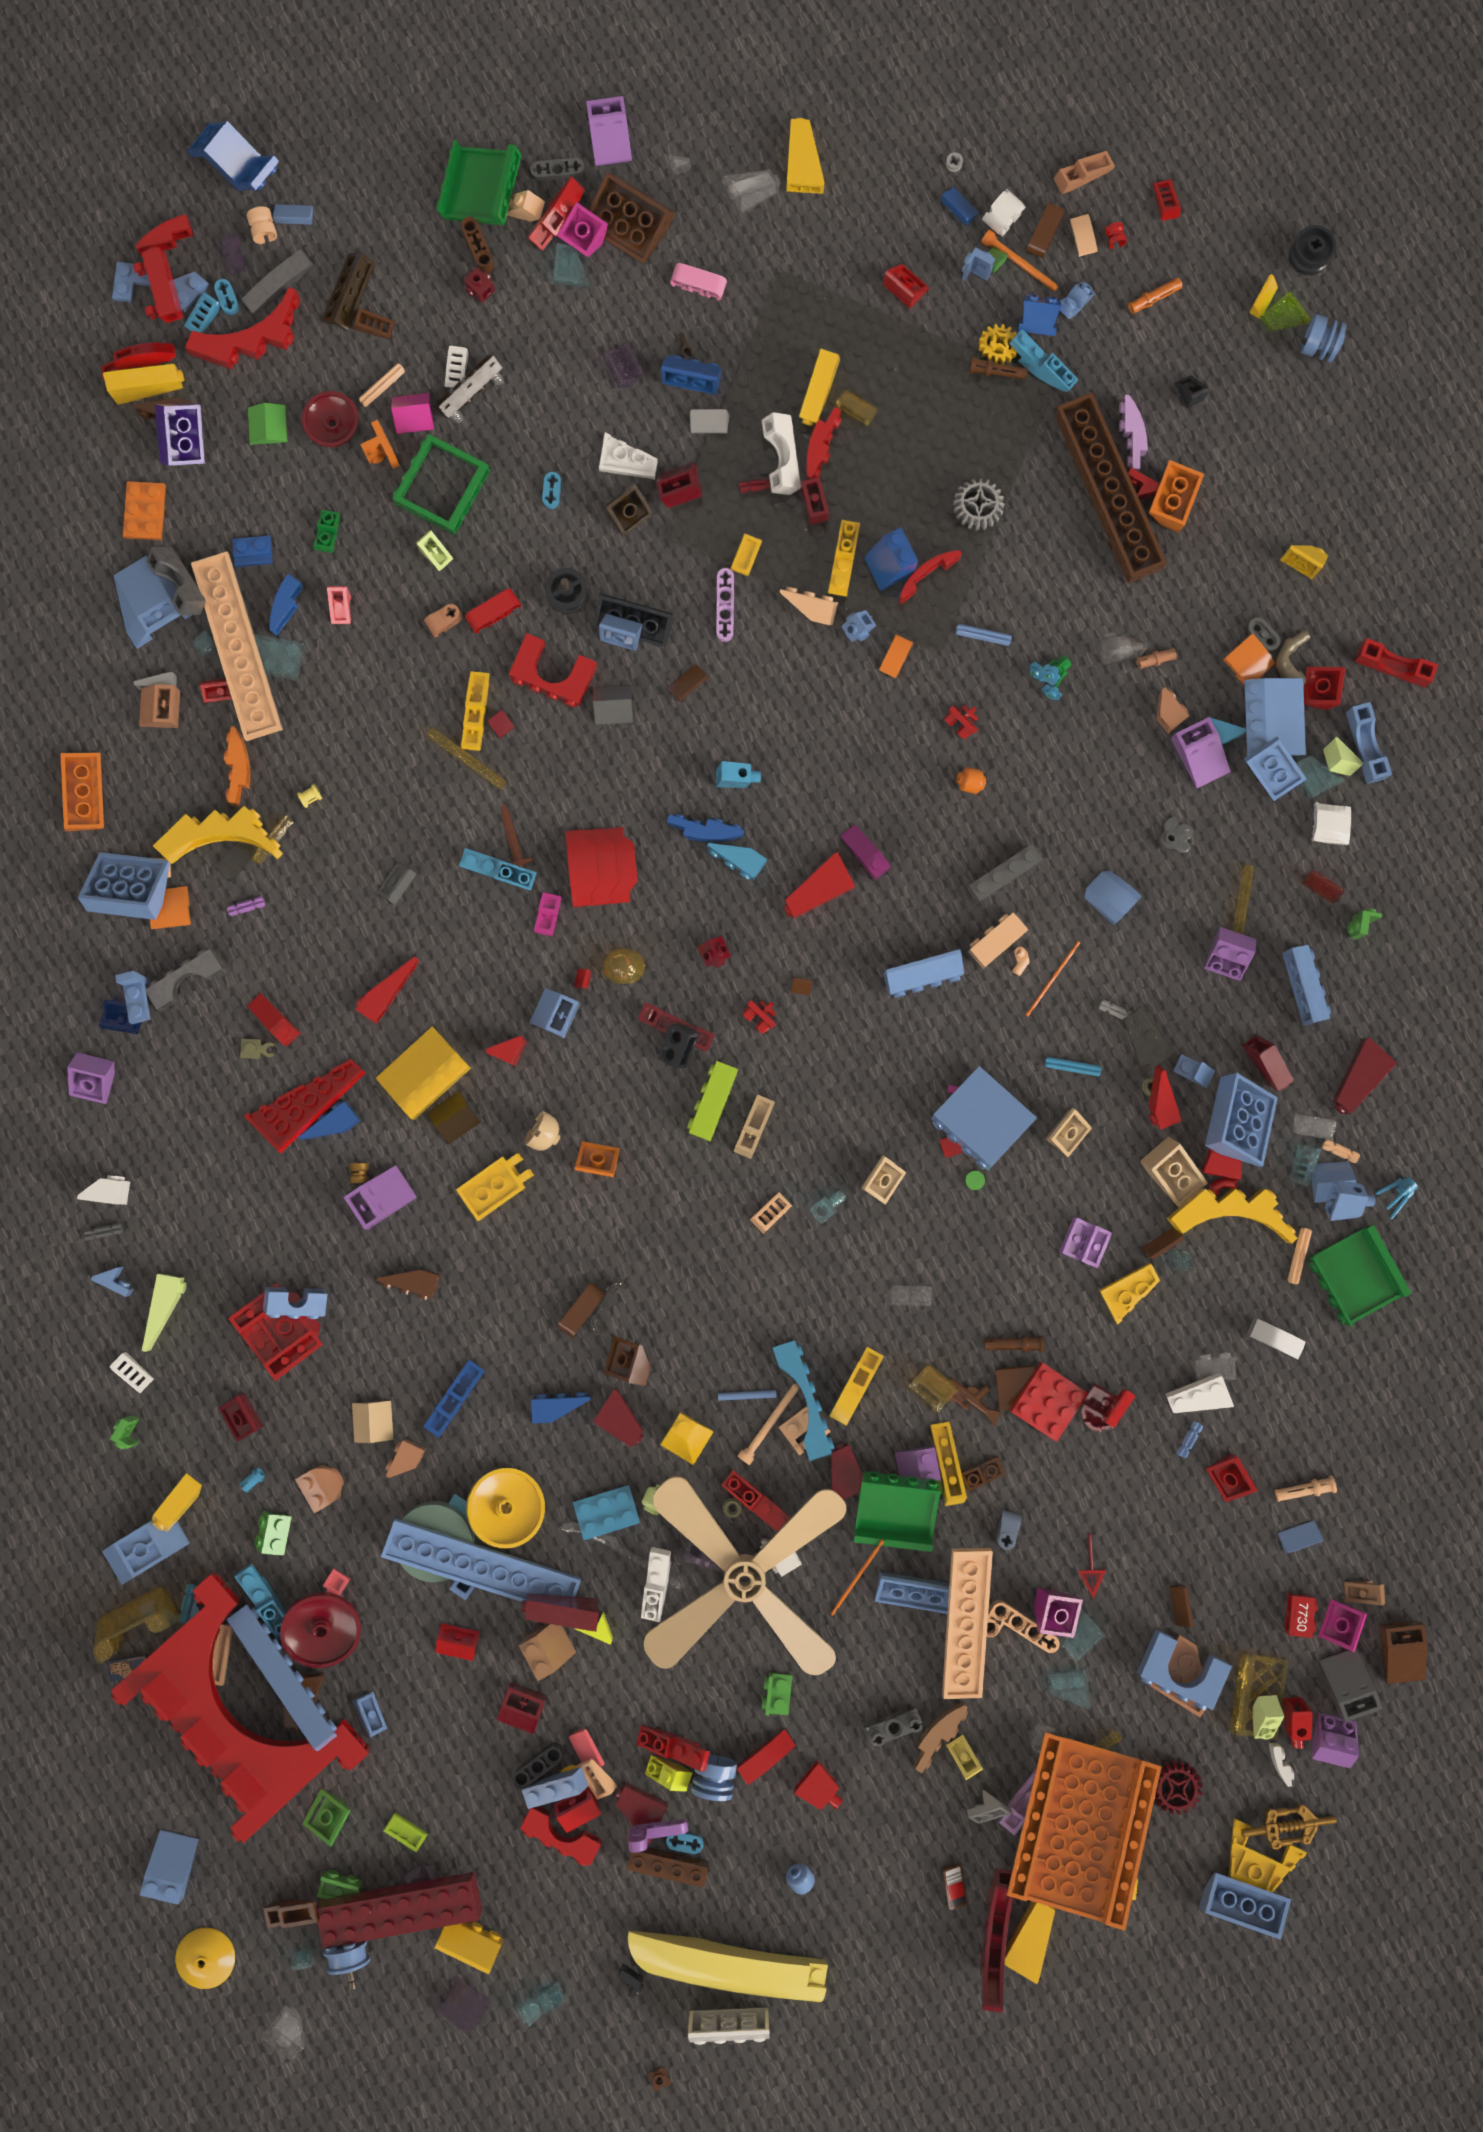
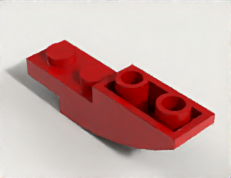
(557, 213)
(140, 356)
(818, 447)
(756, 1501)
(673, 1746)

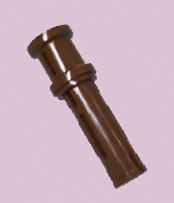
(1021, 373)
(1024, 1343)

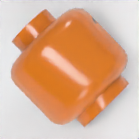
(971, 780)

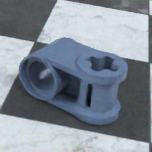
(1008, 1526)

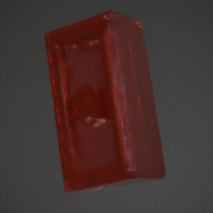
(1322, 886)

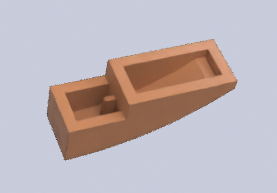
(1083, 171)

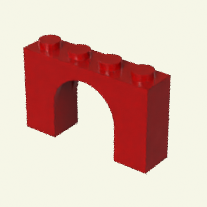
(570, 690)

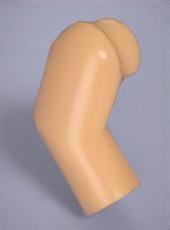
(1022, 960)

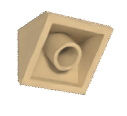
(1069, 1132)
(883, 1179)
(372, 1421)

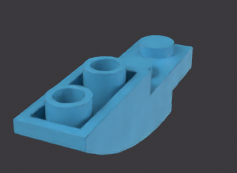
(1041, 365)
(498, 869)
(263, 1597)

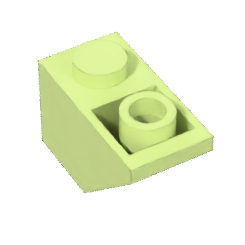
(1266, 1716)

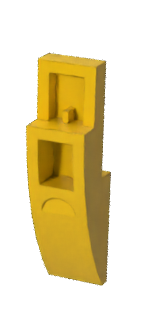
(844, 558)
(856, 1386)

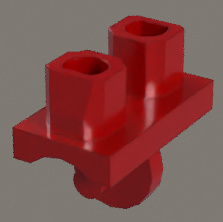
(968, 727)
(753, 1010)

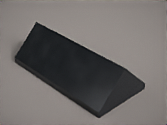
(655, 622)

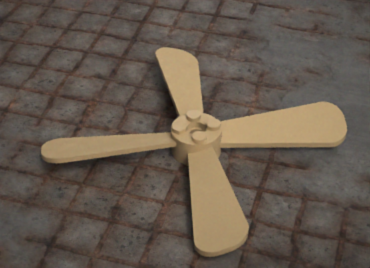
(678, 1633)

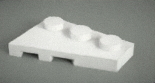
(625, 460)

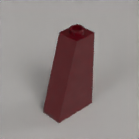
(1364, 1073)
(562, 1610)

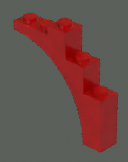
(250, 342)

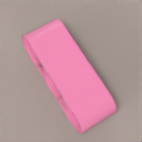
(698, 280)

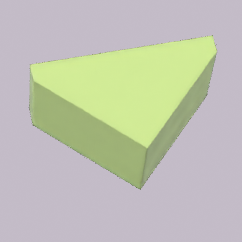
(434, 550)
(1341, 758)

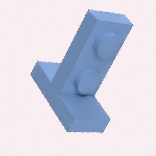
(135, 995)

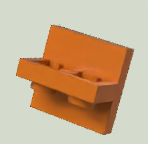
(379, 447)

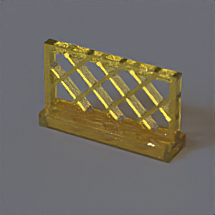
(1243, 1689)

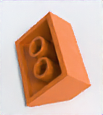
(1175, 496)

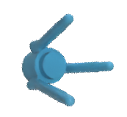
(1405, 1188)

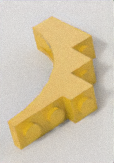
(190, 833)
(1258, 1207)

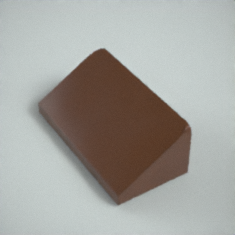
(687, 683)
(1162, 1243)
(1181, 1606)

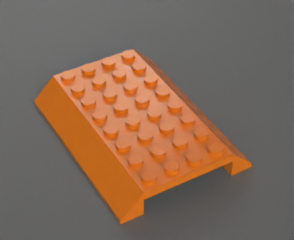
(1084, 1830)

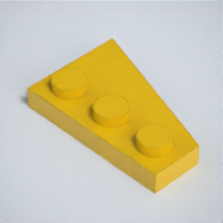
(1127, 1291)

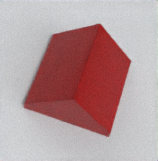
(904, 285)
(1323, 687)
(508, 1051)
(1231, 1478)

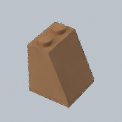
(546, 1649)

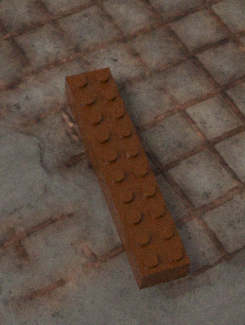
(1110, 488)

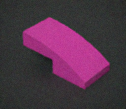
(547, 914)

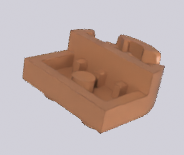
(321, 1486)

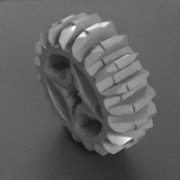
(986, 504)

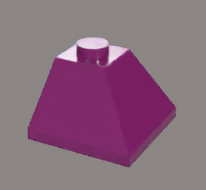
(1056, 1612)

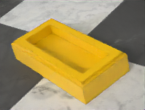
(746, 555)

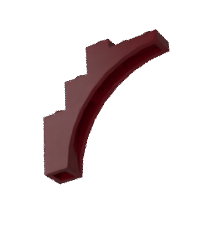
(995, 1937)

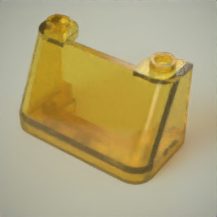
(153, 1608)

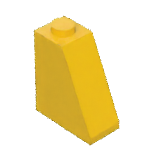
(176, 1503)

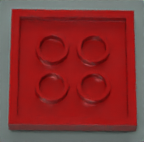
(1048, 1401)

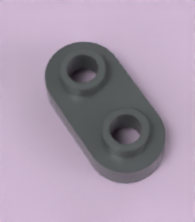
(1265, 633)

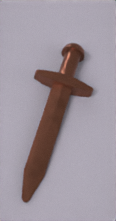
(512, 839)

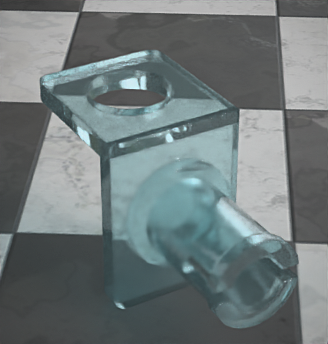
(827, 1206)

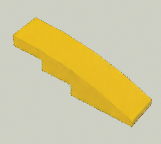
(475, 710)

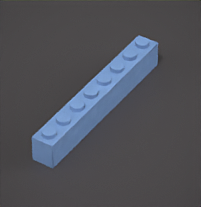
(282, 1677)

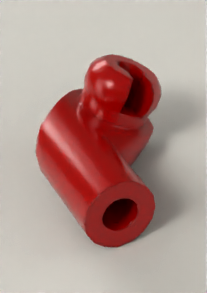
(1222, 1183)

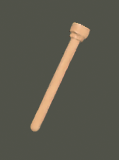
(748, 1453)

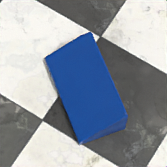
(959, 206)

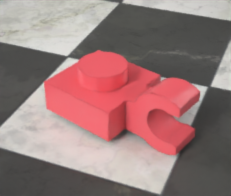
(336, 1582)

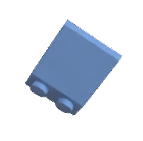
(169, 1867)

